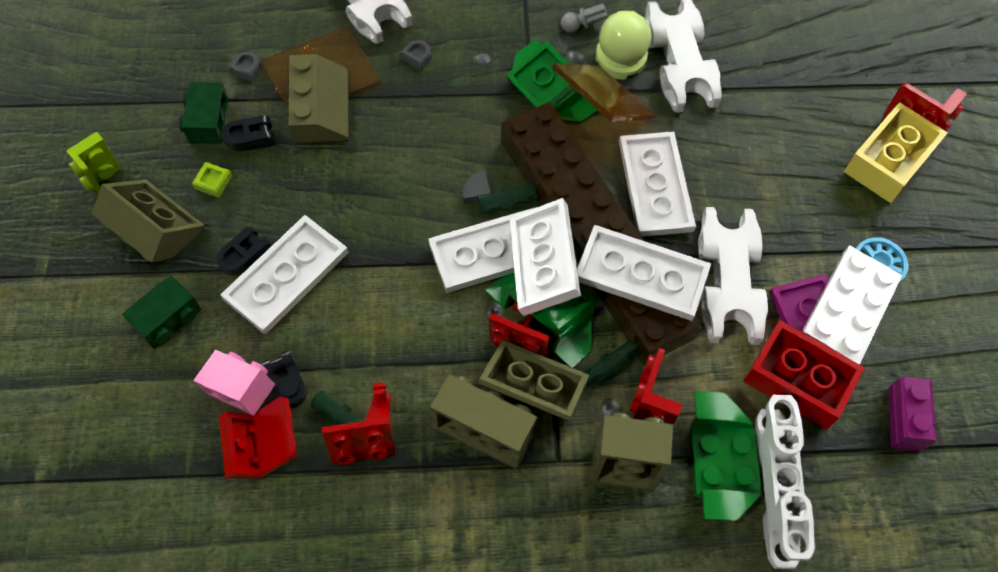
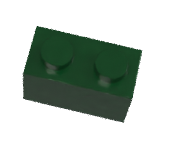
(204, 113)
(162, 312)

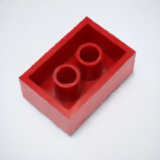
(807, 371)

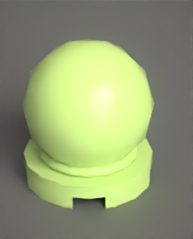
(623, 44)

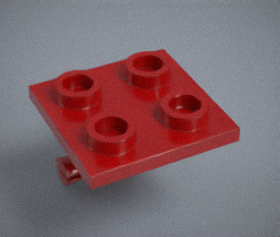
(517, 334)
(366, 438)

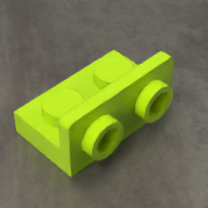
(92, 162)

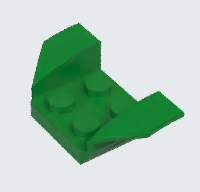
(541, 84)
(567, 320)
(723, 457)

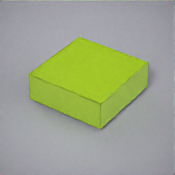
(212, 179)

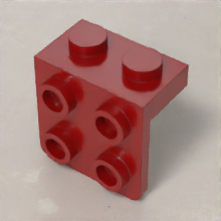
(927, 106)
(649, 404)
(258, 442)

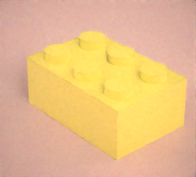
(895, 152)

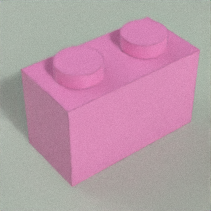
(235, 381)

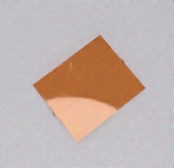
(335, 46)
(603, 92)

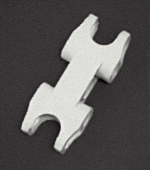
(368, 14)
(685, 66)
(732, 294)
(787, 508)

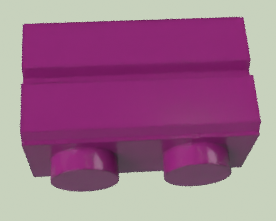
(911, 414)

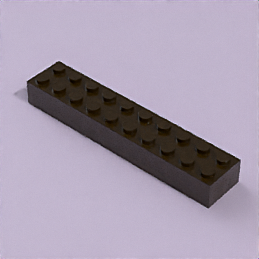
(560, 169)

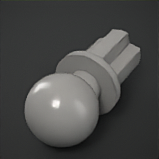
(571, 21)

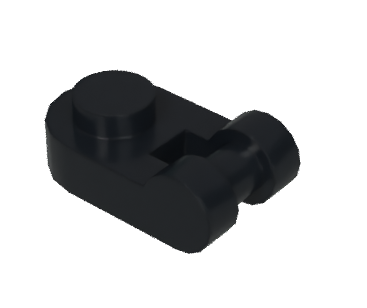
(238, 133)
(234, 258)
(290, 385)

